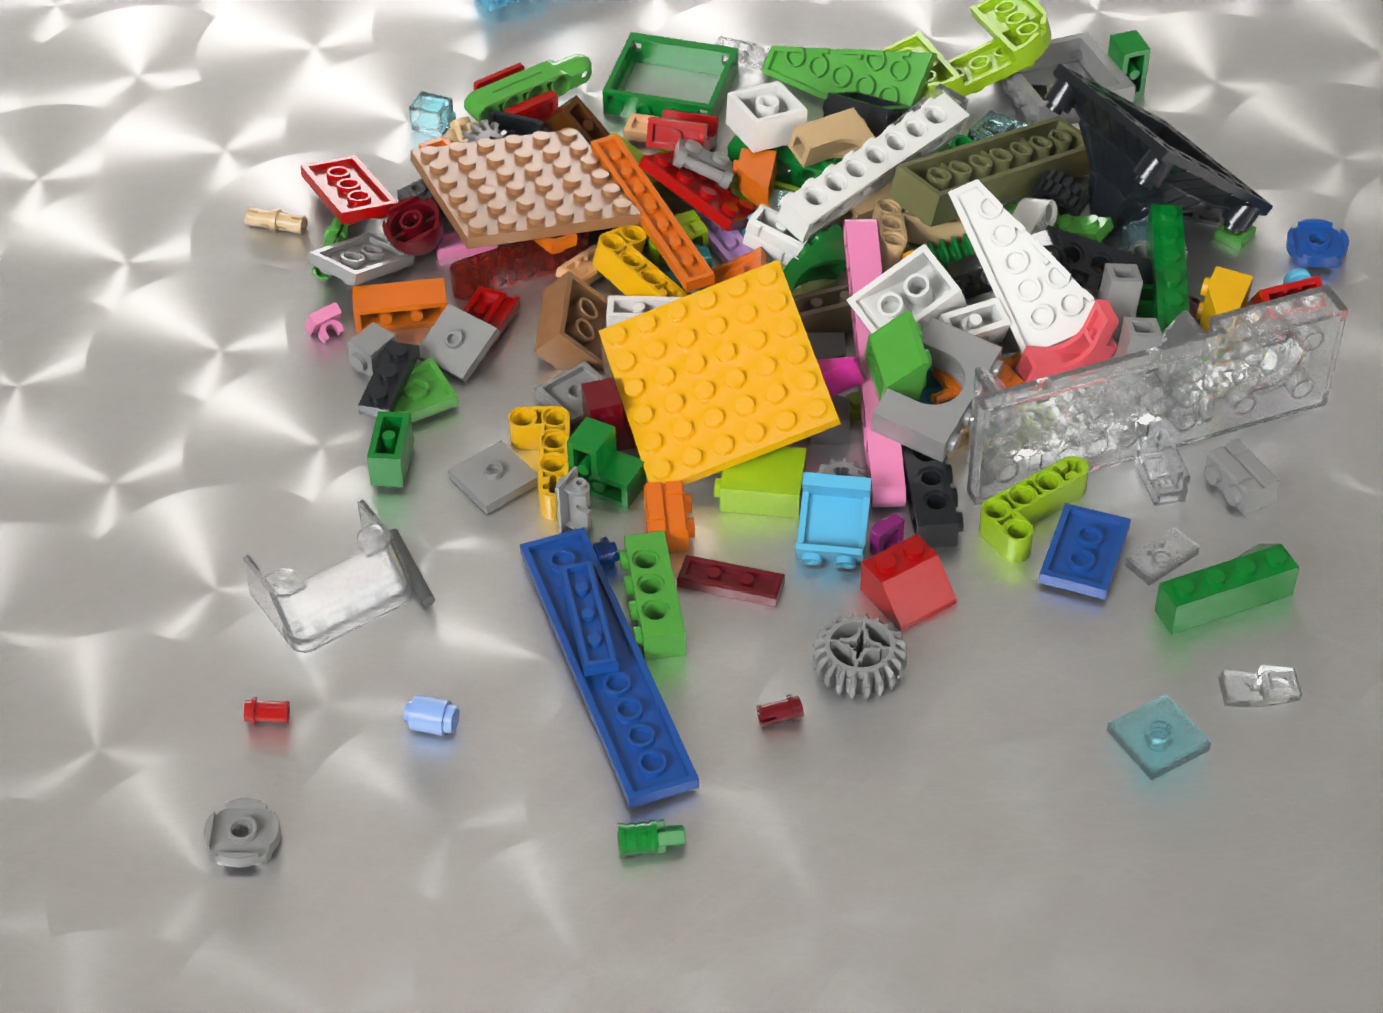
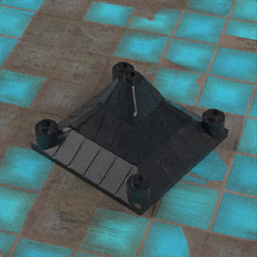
(1146, 160)

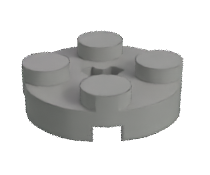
(247, 850)

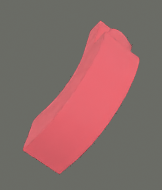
(1087, 347)

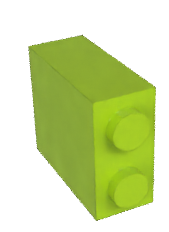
(764, 484)

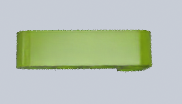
(1009, 515)

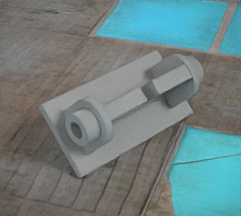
(573, 502)

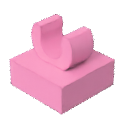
(325, 319)

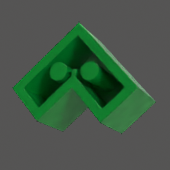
(610, 473)

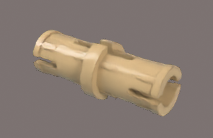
(276, 220)

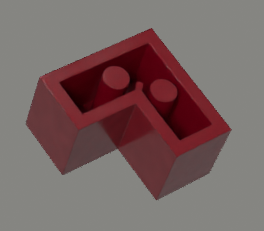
(604, 404)

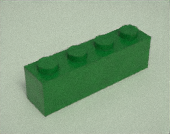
(1227, 588)

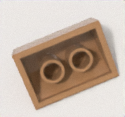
(571, 324)

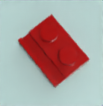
(493, 307)

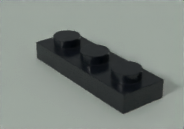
(389, 378)

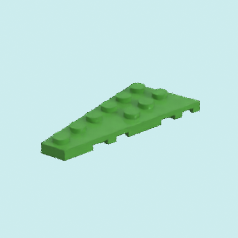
(879, 73)

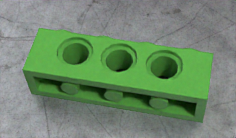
(654, 596)

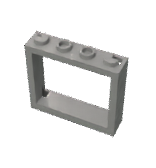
(1065, 50)

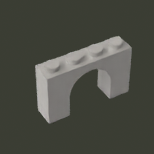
(1122, 288)
(937, 428)

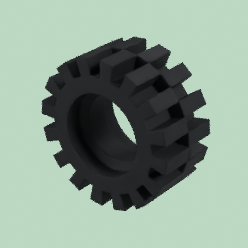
(1063, 190)

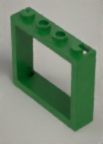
(673, 54)

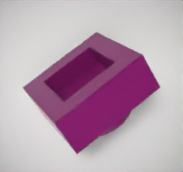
(886, 533)

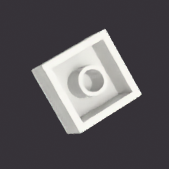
(764, 115)

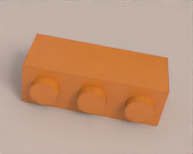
(399, 304)

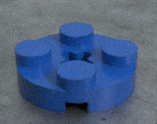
(1329, 251)

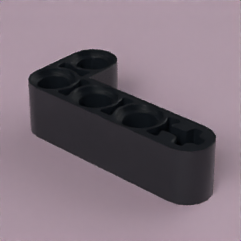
(966, 267)

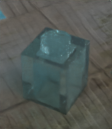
(431, 114)

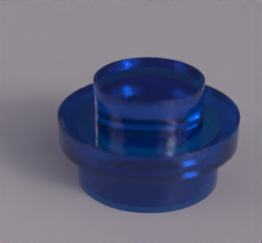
(607, 553)

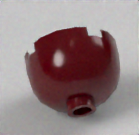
(414, 226)

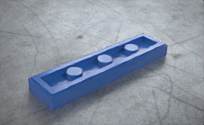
(588, 618)

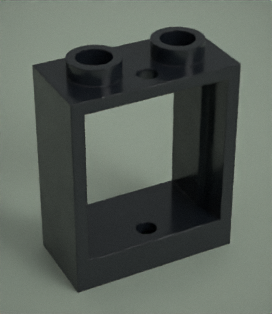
(874, 110)

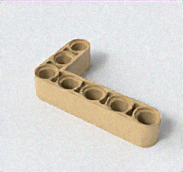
(900, 226)

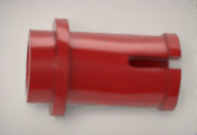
(266, 711)

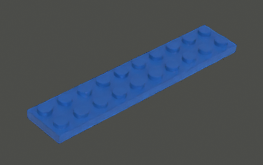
(622, 703)

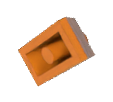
(756, 174)

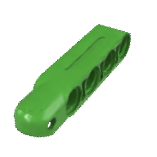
(526, 84)

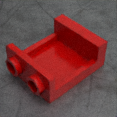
(537, 108)
(674, 124)

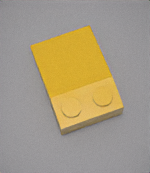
(1223, 293)

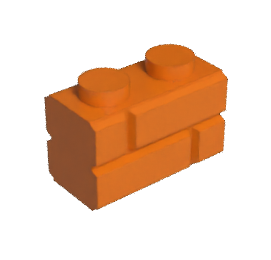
(667, 511)

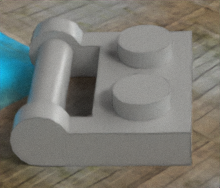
(706, 163)

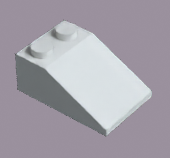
(912, 285)

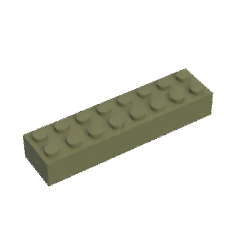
(1003, 163)

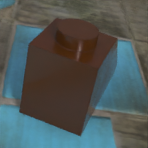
(577, 116)

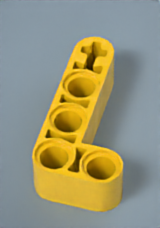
(622, 263)
(547, 431)

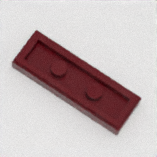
(731, 580)

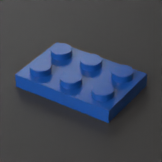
(1084, 551)

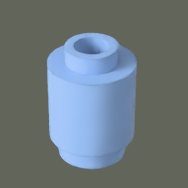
(431, 715)

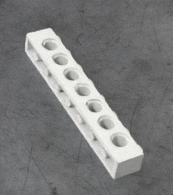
(870, 167)

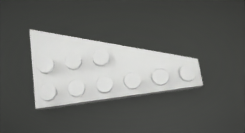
(1030, 283)

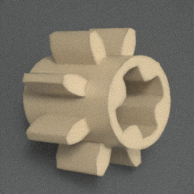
(457, 127)

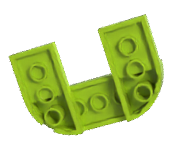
(1019, 38)

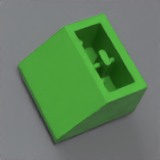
(898, 357)

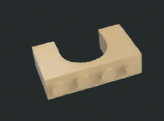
(834, 138)

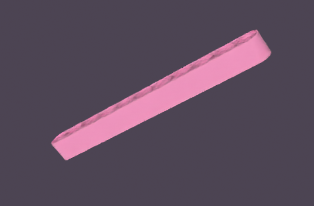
(882, 454)

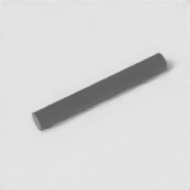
(418, 582)

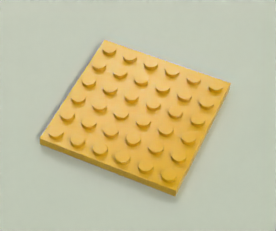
(718, 377)

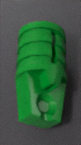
(648, 837)

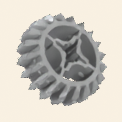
(880, 652)

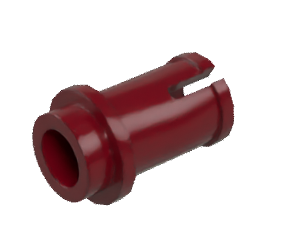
(780, 711)

